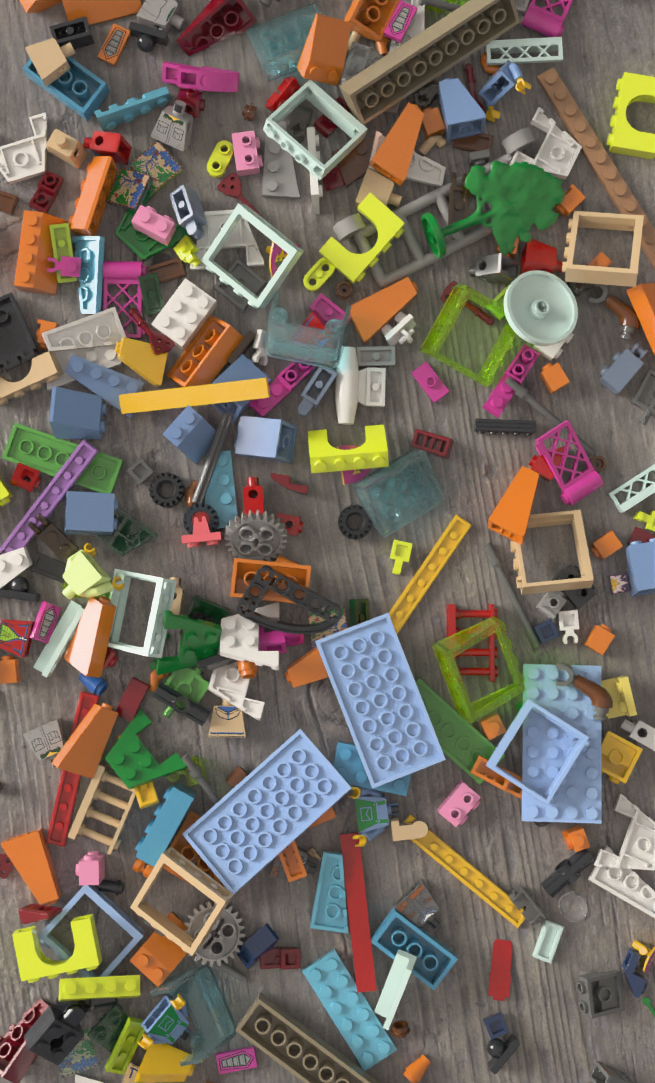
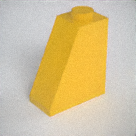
(142, 360)
(163, 1065)

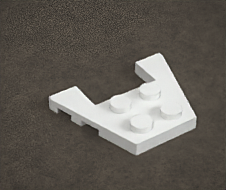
(557, 150)
(28, 156)
(239, 238)
(241, 638)
(232, 688)
(638, 844)

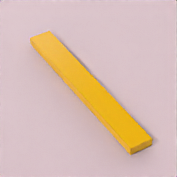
(194, 395)
(428, 571)
(469, 875)

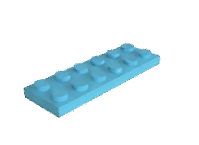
(349, 1009)

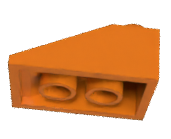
(325, 50)
(159, 955)

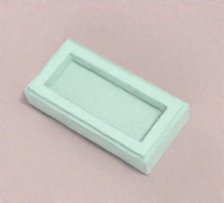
(548, 941)

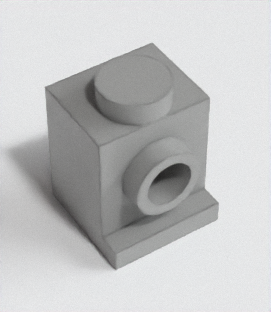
(545, 606)

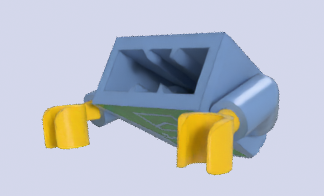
(500, 84)
(371, 813)
(166, 1023)

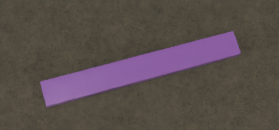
(51, 496)

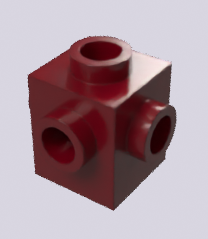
(193, 101)

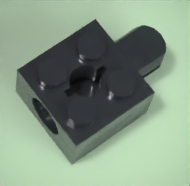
(56, 1032)

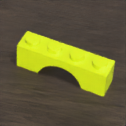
(99, 987)

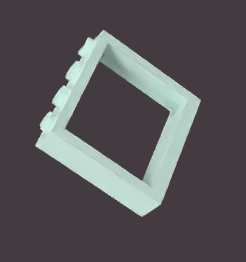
(330, 109)
(261, 224)
(155, 632)

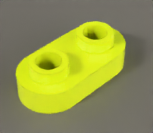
(220, 158)
(317, 274)

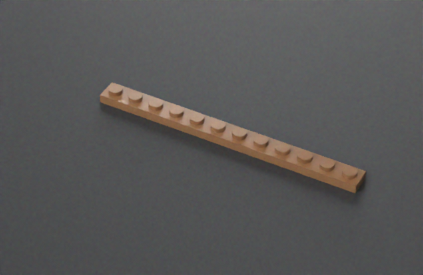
(596, 155)

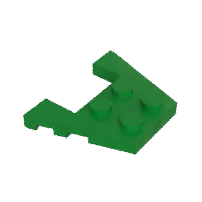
(140, 243)
(198, 641)
(134, 762)

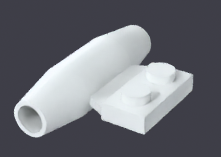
(357, 386)

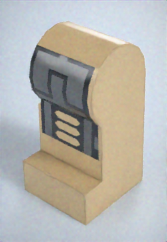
(409, 830)

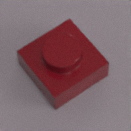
(333, 179)

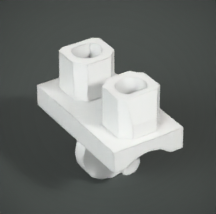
(402, 331)

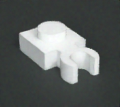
(259, 344)
(569, 622)

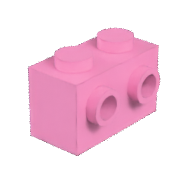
(245, 152)
(154, 225)
(459, 803)
(91, 868)

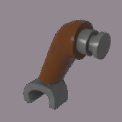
(625, 313)
(598, 695)

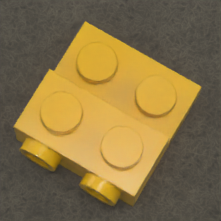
(618, 757)

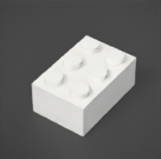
(184, 314)

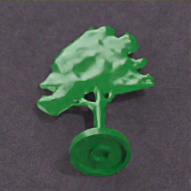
(518, 199)

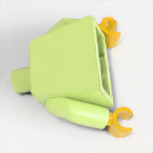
(86, 576)

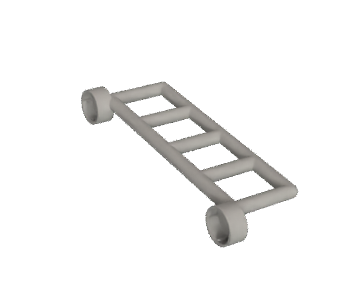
(355, 227)

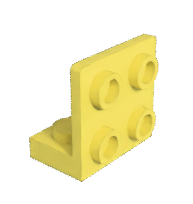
(621, 695)

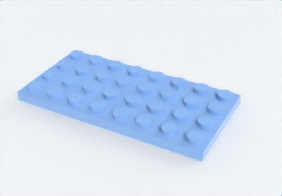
(380, 700)
(548, 746)
(266, 811)

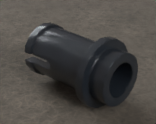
(112, 886)

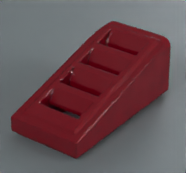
(449, 443)
(37, 912)

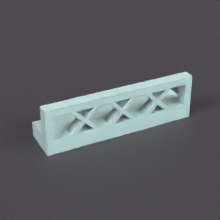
(524, 46)
(639, 496)
(59, 639)
(395, 986)

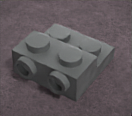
(600, 993)

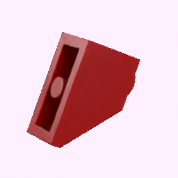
(540, 465)

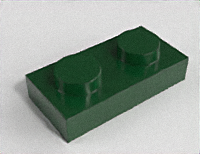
(151, 293)
(205, 606)
(358, 611)

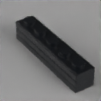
(505, 426)

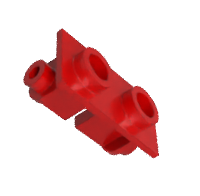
(286, 89)

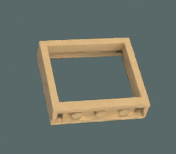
(600, 274)
(551, 519)
(198, 879)

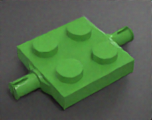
(187, 682)

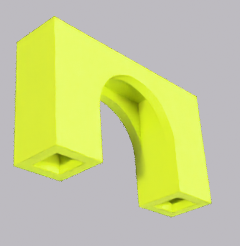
(624, 138)
(388, 227)
(329, 459)
(35, 964)

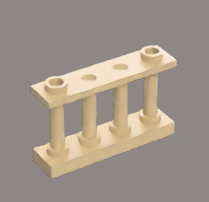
(86, 810)

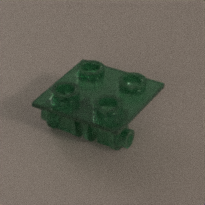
(109, 1028)

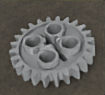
(256, 536)
(227, 944)

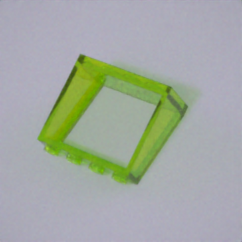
(446, 321)
(454, 645)

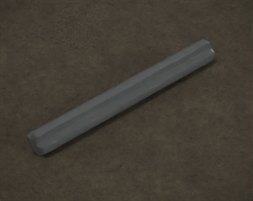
(212, 458)

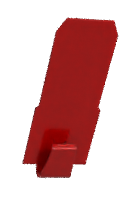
(500, 970)

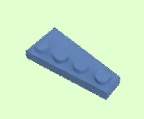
(102, 380)

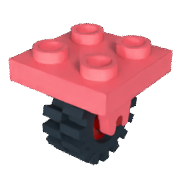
(201, 524)

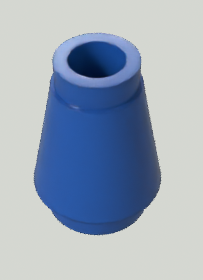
(94, 684)

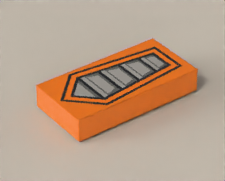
(114, 45)

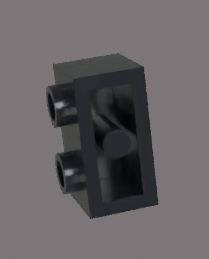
(74, 31)
(576, 597)

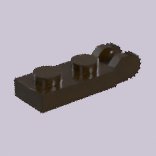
(457, 200)
(54, 538)

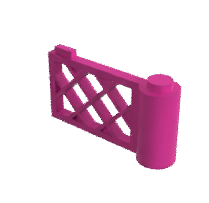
(546, 21)
(125, 274)
(577, 486)

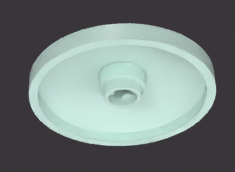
(540, 308)

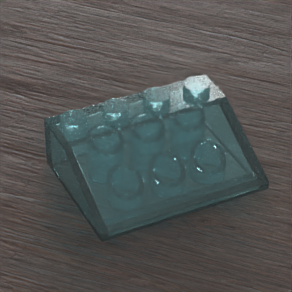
(282, 40)
(399, 492)

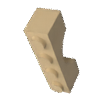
(43, 369)

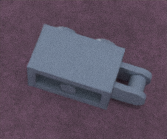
(189, 211)
(622, 369)
(316, 390)

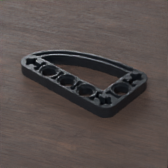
(288, 593)

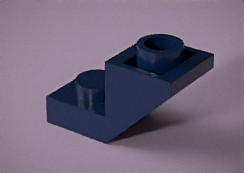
(257, 945)
(635, 980)

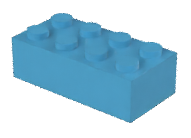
(75, 88)
(351, 768)
(163, 828)
(433, 956)

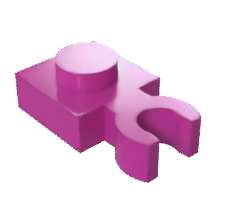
(69, 266)

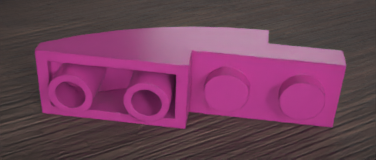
(200, 78)
(517, 371)
(281, 387)
(278, 640)

